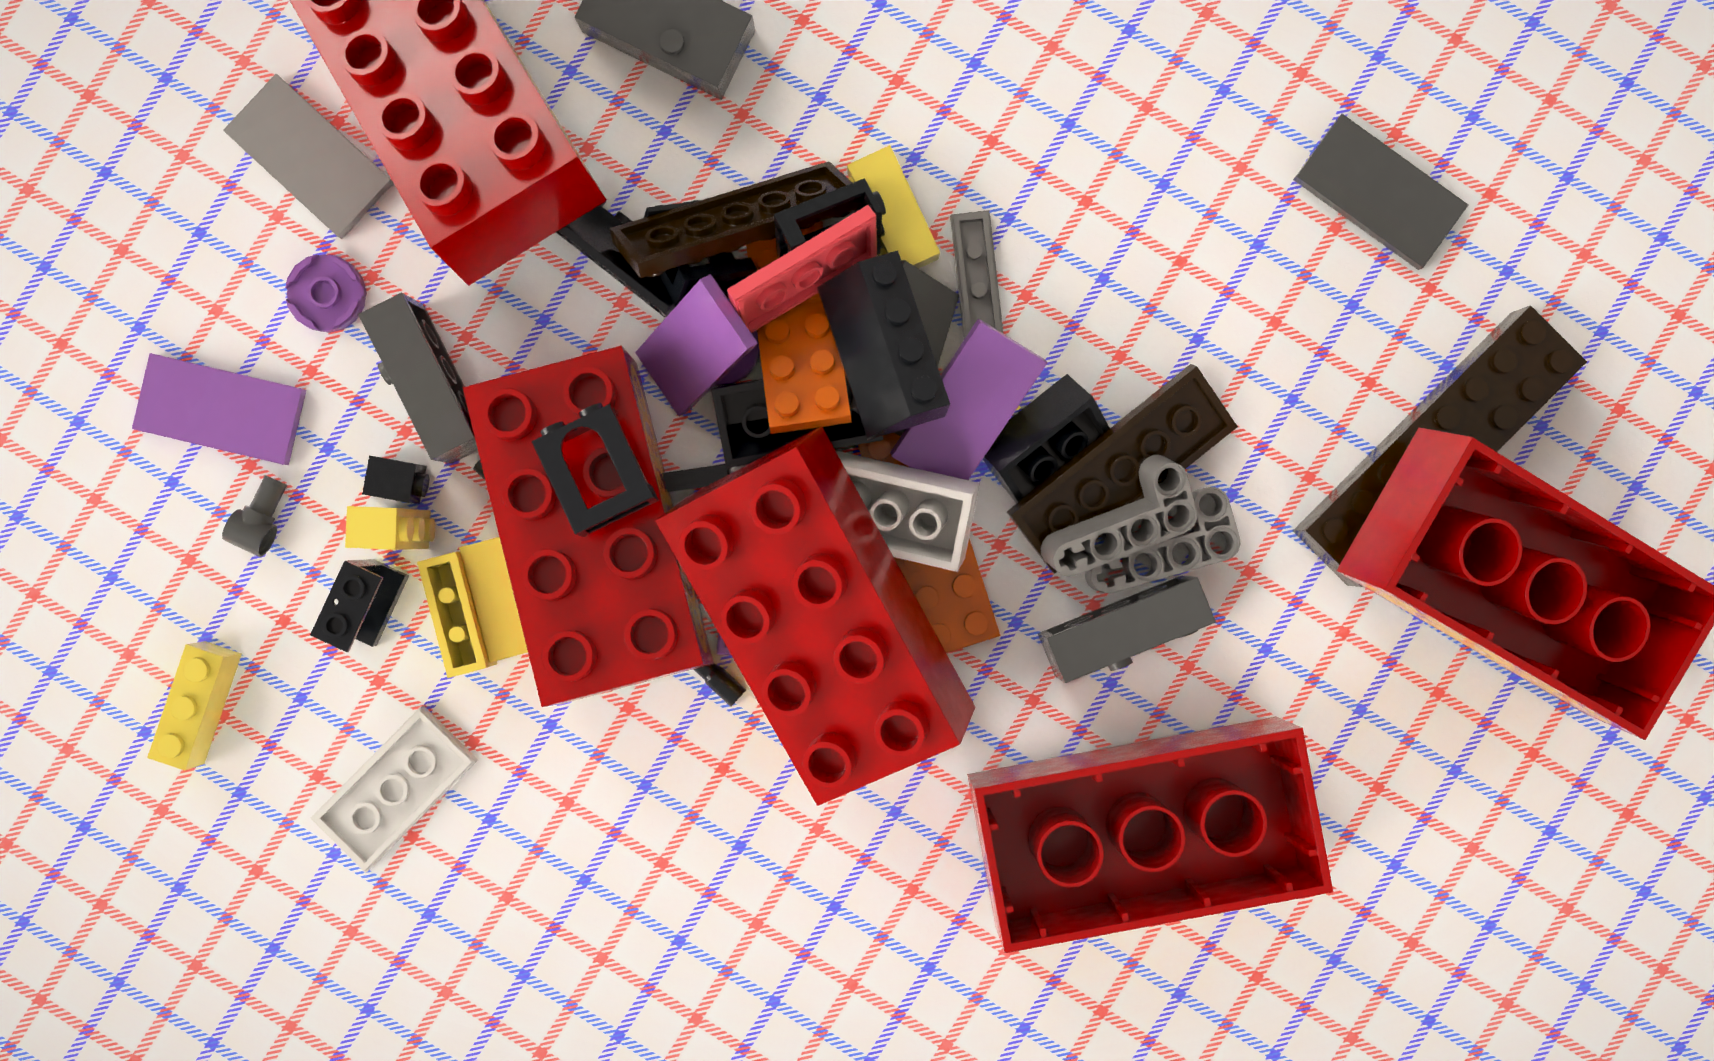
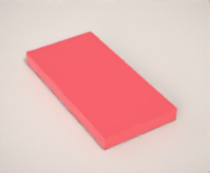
(801, 271)

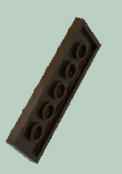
(724, 221)
(1174, 422)

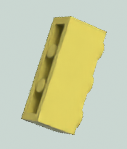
(903, 221)
(388, 528)
(493, 599)
(453, 614)
(194, 705)

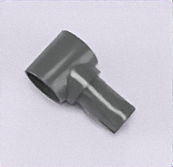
(253, 526)

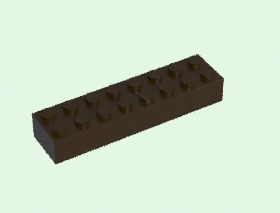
(1481, 398)

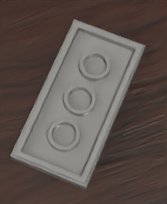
(308, 156)

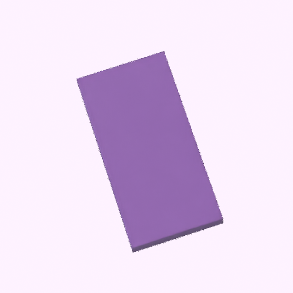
(695, 345)
(984, 390)
(219, 409)

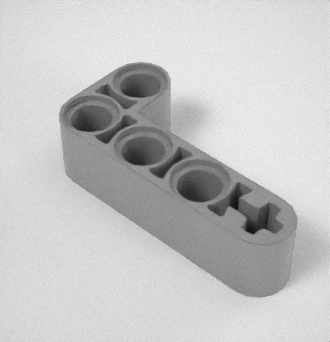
(1118, 522)
(1161, 557)

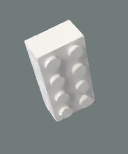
(917, 511)

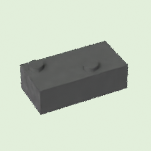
(683, 38)
(422, 376)
(1126, 628)

